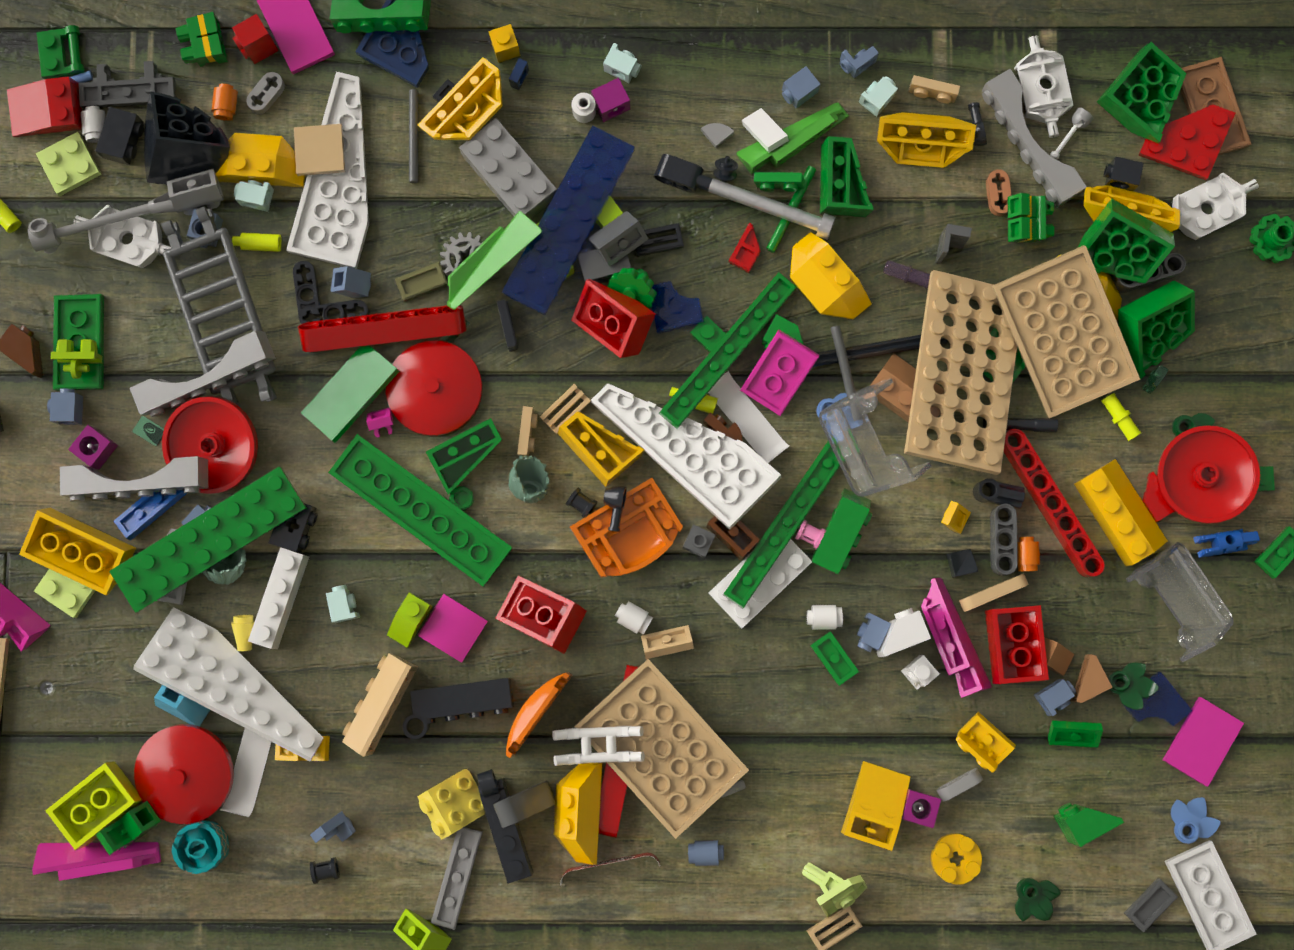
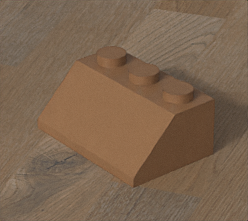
(899, 394)

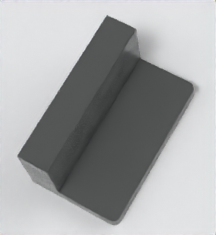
(954, 237)
(618, 238)

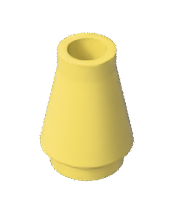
(242, 628)

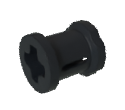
(581, 502)
(324, 870)

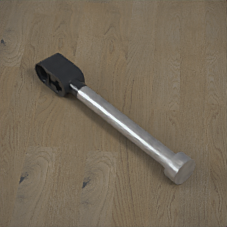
(690, 176)

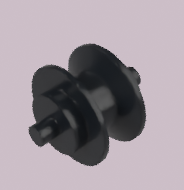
(725, 169)

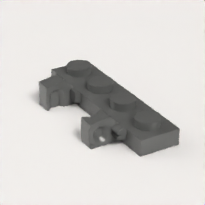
(113, 93)

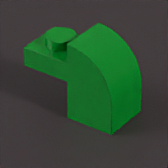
(129, 828)

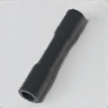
(1047, 425)

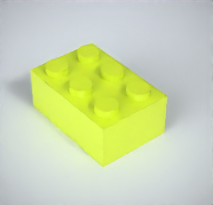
(94, 805)

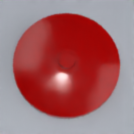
(435, 388)
(214, 431)
(1208, 474)
(184, 773)

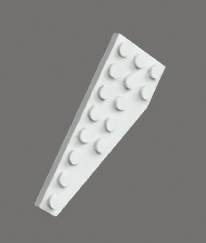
(334, 206)
(709, 465)
(214, 674)

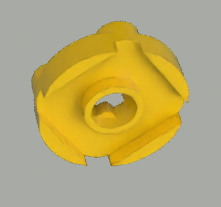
(965, 847)

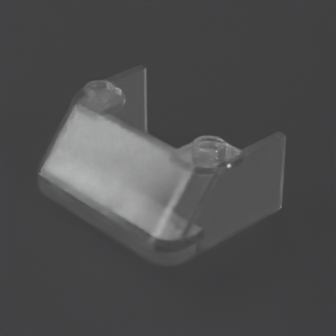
(859, 448)
(1188, 596)

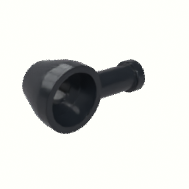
(980, 136)
(615, 498)

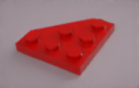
(1191, 141)

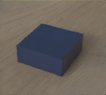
(519, 74)

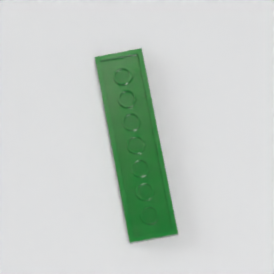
(420, 510)
(207, 539)

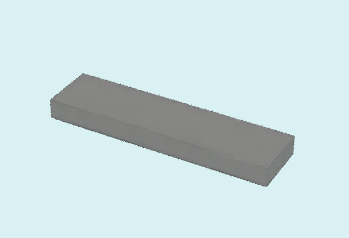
(456, 877)

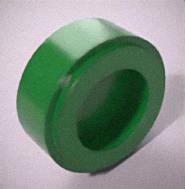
(462, 497)

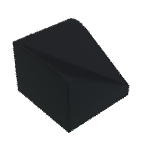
(961, 563)

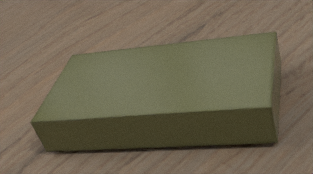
(421, 281)

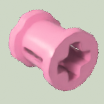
(810, 534)

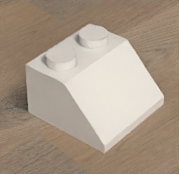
(904, 632)

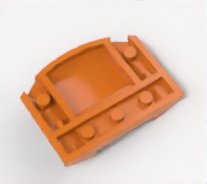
(645, 532)
(533, 711)

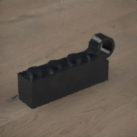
(459, 699)
(507, 839)

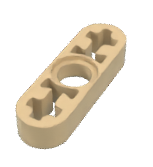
(993, 592)

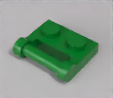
(52, 52)

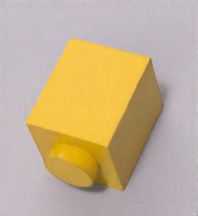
(504, 43)

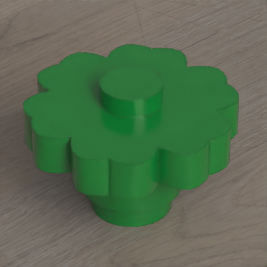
(1273, 238)
(634, 284)

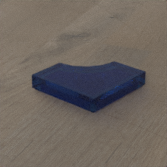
(674, 310)
(1163, 704)

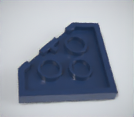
(396, 53)

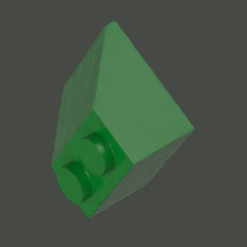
(1084, 824)

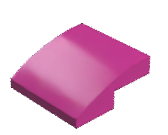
(452, 628)

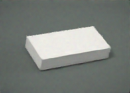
(765, 130)

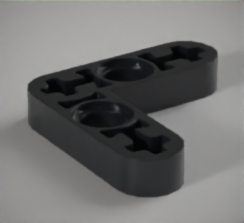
(314, 306)

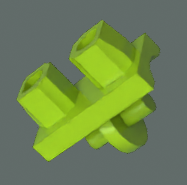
(66, 354)

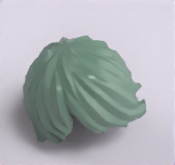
(528, 479)
(228, 569)

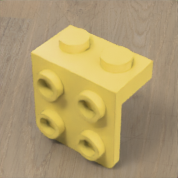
(452, 804)

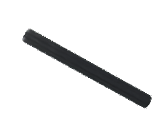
(873, 349)

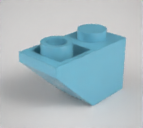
(180, 706)

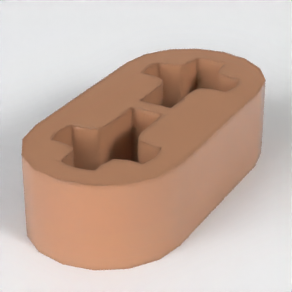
(993, 193)

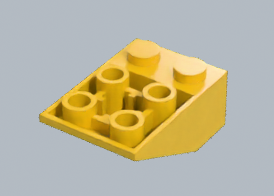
(876, 806)

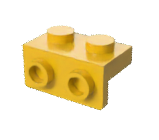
(984, 742)

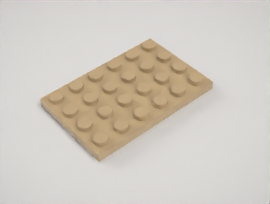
(1066, 331)
(684, 758)

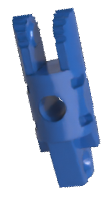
(1236, 541)

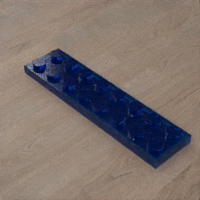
(568, 220)

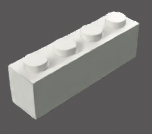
(278, 599)

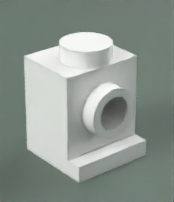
(920, 672)

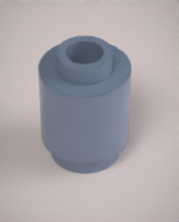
(705, 853)

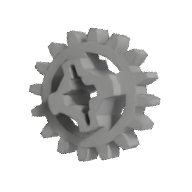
(458, 252)

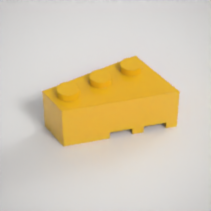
(599, 448)

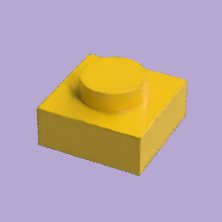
(955, 517)

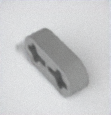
(267, 93)
(959, 784)

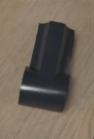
(1000, 493)

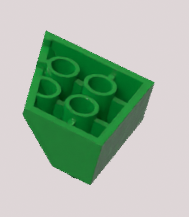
(1144, 93)
(1126, 243)
(1157, 323)

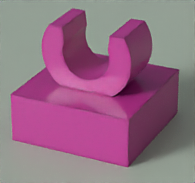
(380, 419)

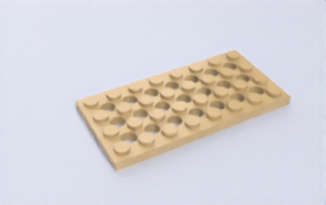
(927, 374)

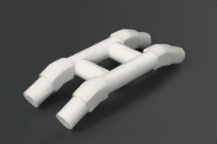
(587, 755)

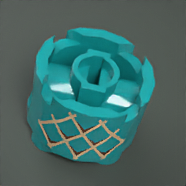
(200, 847)

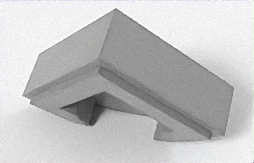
(717, 133)

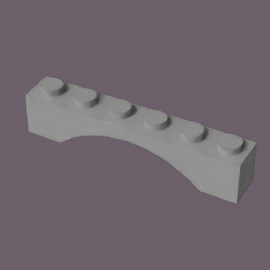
(1058, 179)
(244, 355)
(180, 474)

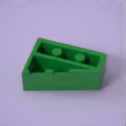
(841, 181)
(462, 453)
(843, 532)

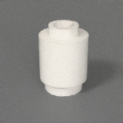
(583, 107)
(92, 123)
(633, 617)
(825, 617)

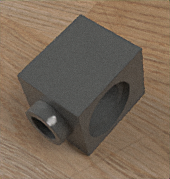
(698, 541)

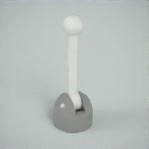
(1080, 120)

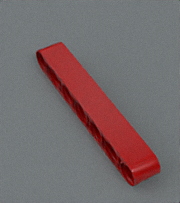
(381, 328)
(1062, 508)
(612, 793)

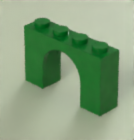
(401, 15)

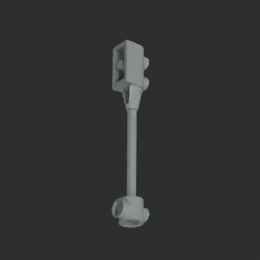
(182, 196)

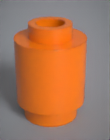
(224, 102)
(1028, 554)

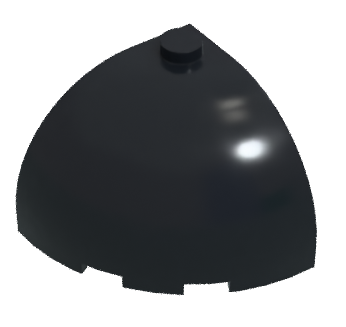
(180, 140)

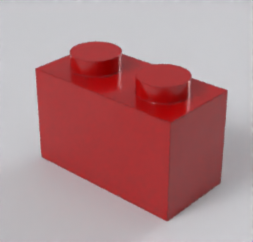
(254, 39)

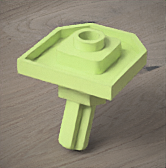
(837, 892)

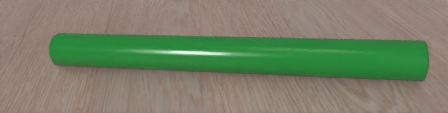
(794, 202)

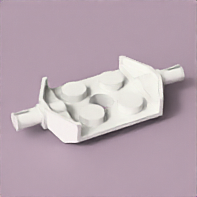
(1042, 103)
(1225, 198)
(108, 239)

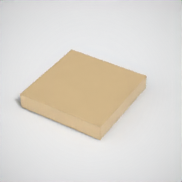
(319, 149)

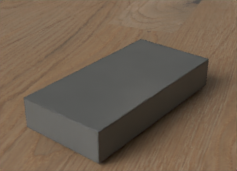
(1150, 904)

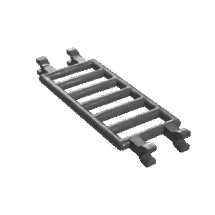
(177, 248)

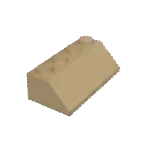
(379, 704)

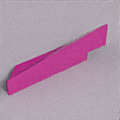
(19, 620)
(953, 641)
(92, 858)

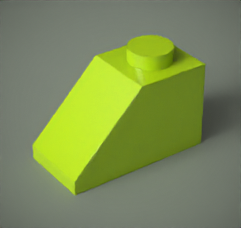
(409, 619)
(420, 933)

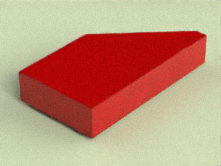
(746, 250)
(1154, 500)

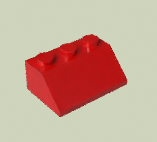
(1016, 644)

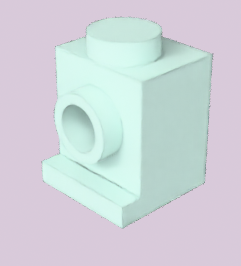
(621, 64)
(878, 95)
(254, 194)
(341, 604)

